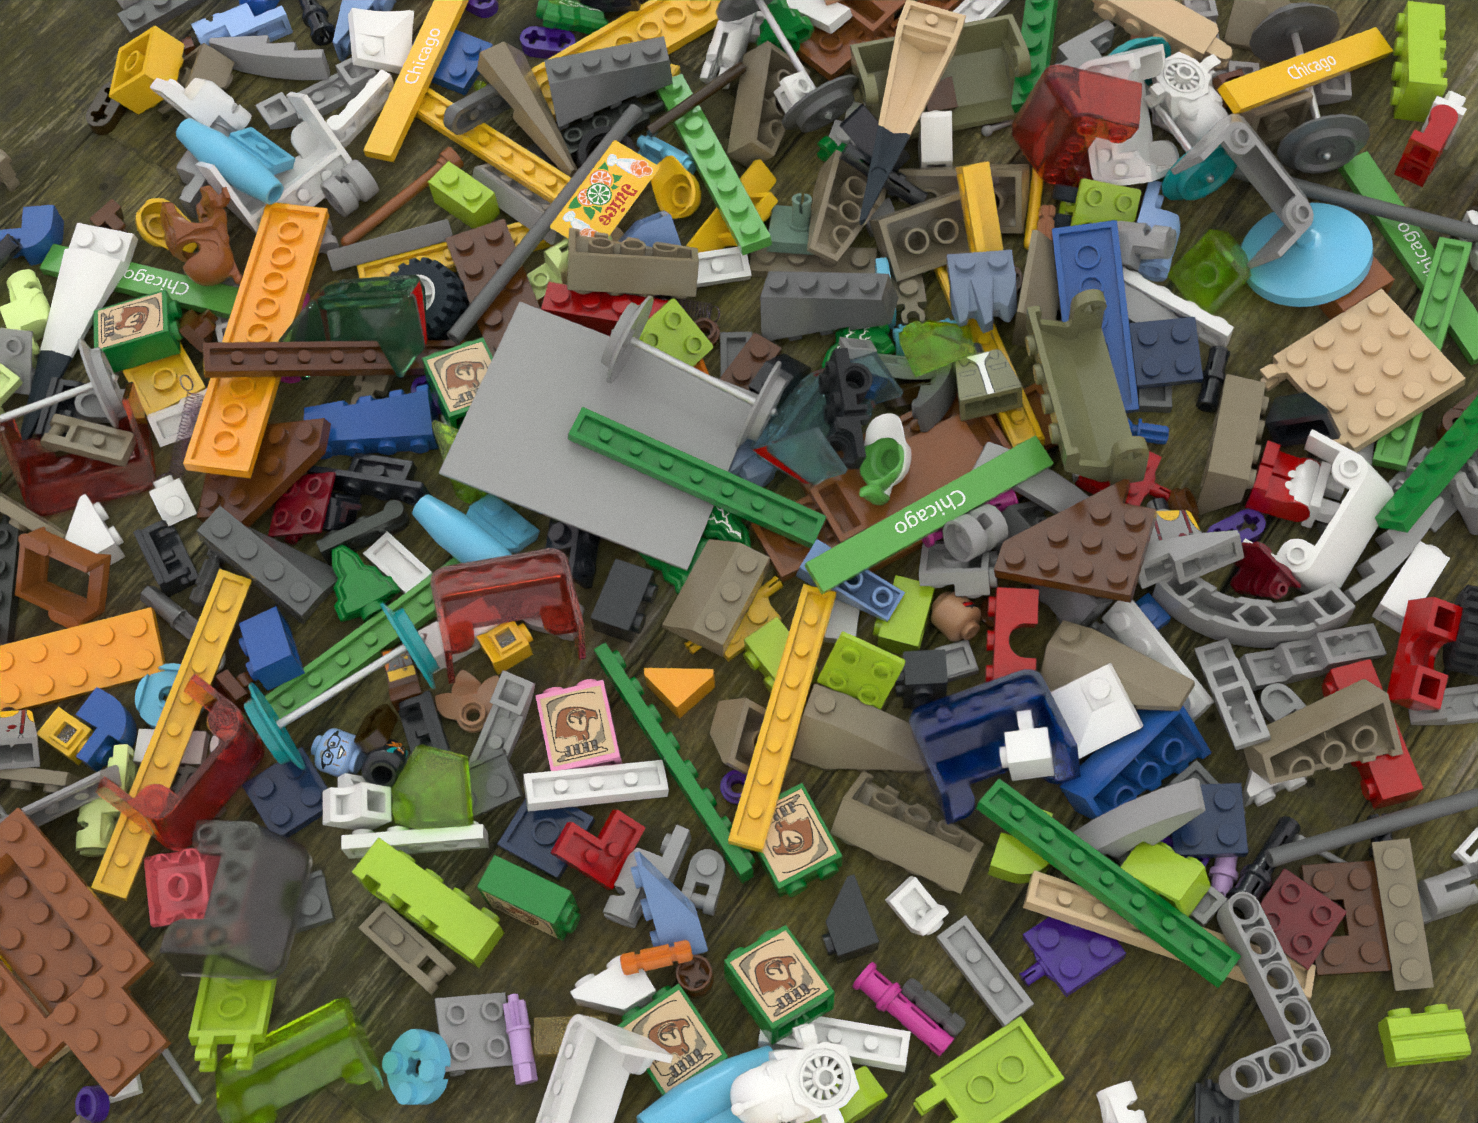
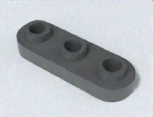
(474, 110)

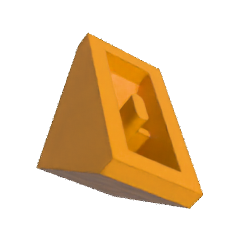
(680, 687)

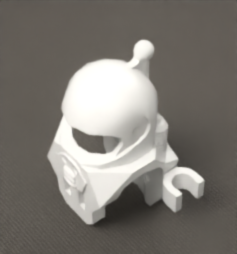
(1187, 96)
(793, 1083)

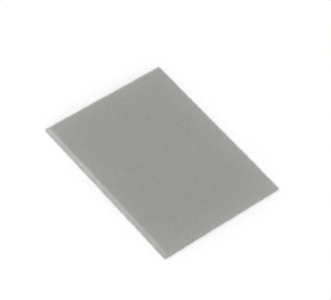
(521, 421)

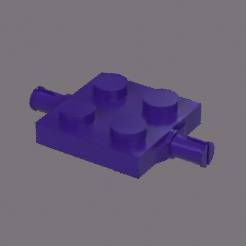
(1069, 954)

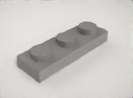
(984, 971)

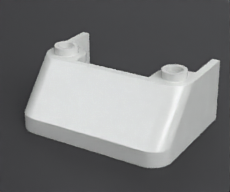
(318, 160)
(1350, 526)
(594, 1071)

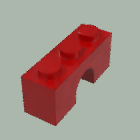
(1011, 610)
(1424, 631)

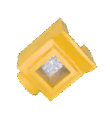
(506, 645)
(65, 734)

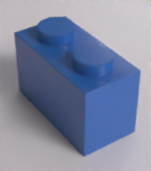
(270, 648)

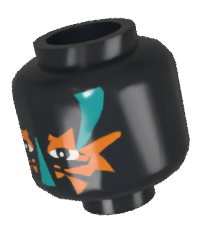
(385, 764)

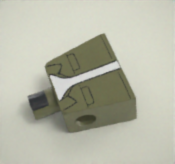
(986, 384)

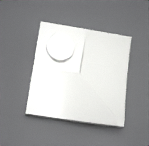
(380, 38)
(1097, 709)

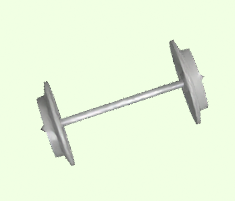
(626, 337)
(102, 381)

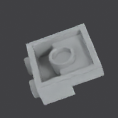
(970, 578)

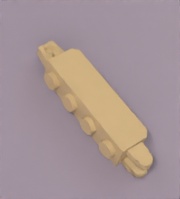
(1169, 19)

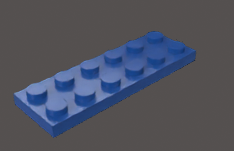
(1091, 259)

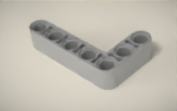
(1271, 1003)

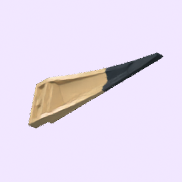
(920, 55)

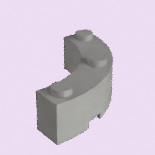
(1249, 620)

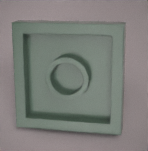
(791, 226)

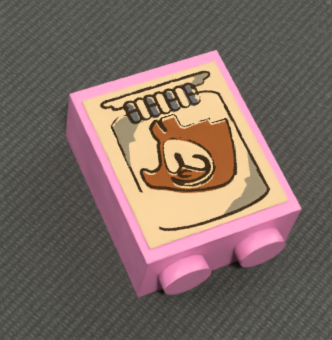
(578, 726)

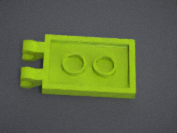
(230, 1014)
(993, 1077)

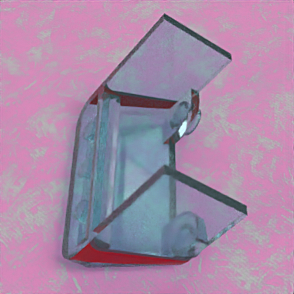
(797, 435)

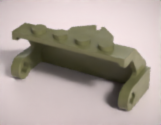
(981, 71)
(1084, 393)

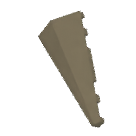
(514, 80)

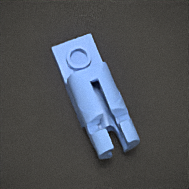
(241, 22)
(1152, 214)

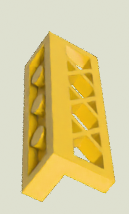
(979, 207)

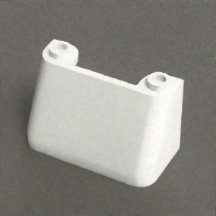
(1139, 157)

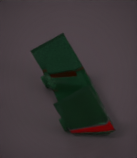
(367, 310)

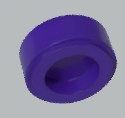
(92, 1103)

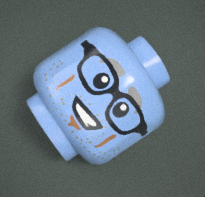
(337, 753)

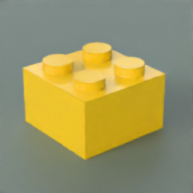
(140, 63)

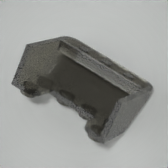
(250, 906)

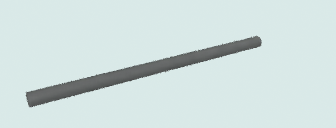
(1382, 209)
(539, 229)
(1371, 828)

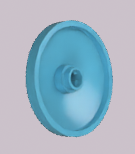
(1319, 266)

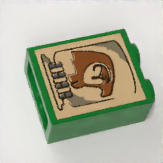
(138, 330)
(456, 377)
(798, 845)
(529, 898)
(778, 983)
(678, 1029)

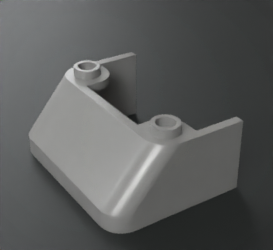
(1265, 175)

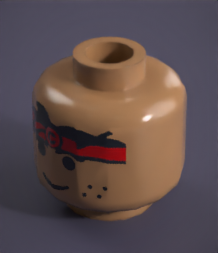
(955, 616)

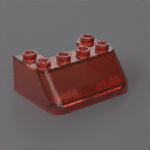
(1068, 114)

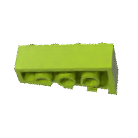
(1419, 60)
(428, 902)

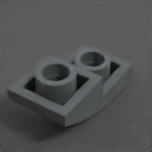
(935, 399)

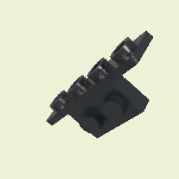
(378, 477)
(581, 547)

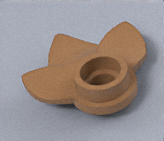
(466, 698)

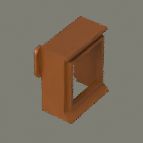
(62, 605)

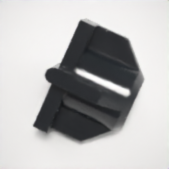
(341, 511)

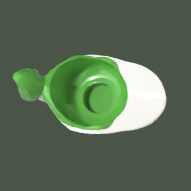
(886, 458)

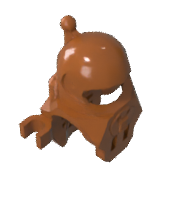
(215, 258)

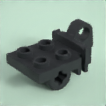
(844, 390)

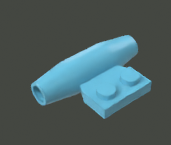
(243, 158)
(483, 533)
(705, 1095)

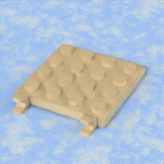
(1367, 370)

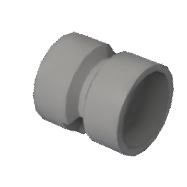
(348, 189)
(975, 532)

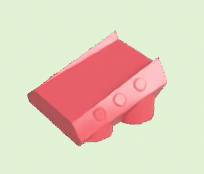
(179, 885)

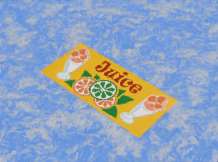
(606, 192)

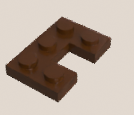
(1365, 940)

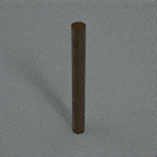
(695, 99)

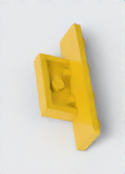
(757, 183)

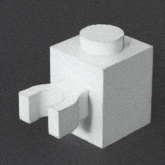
(1027, 750)

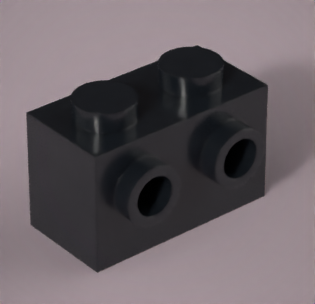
(624, 601)
(922, 678)

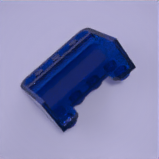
(963, 735)

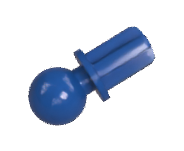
(1151, 432)

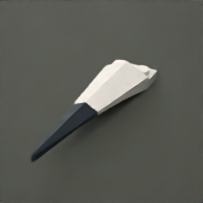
(84, 284)

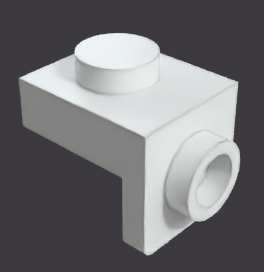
(792, 90)
(172, 500)
(916, 907)

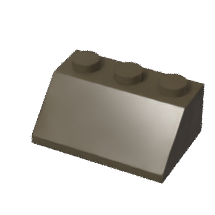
(921, 235)
(1038, 285)
(717, 594)

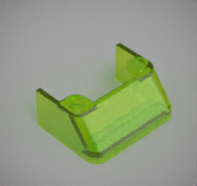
(297, 1062)

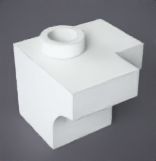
(356, 804)

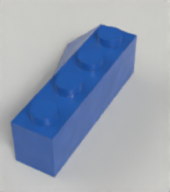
(380, 425)
(1136, 762)

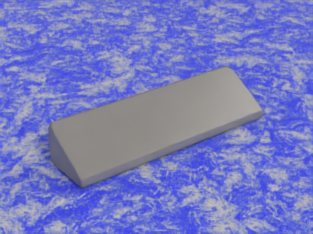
(515, 198)
(389, 245)
(69, 797)

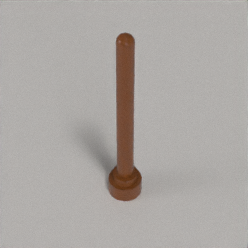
(401, 198)

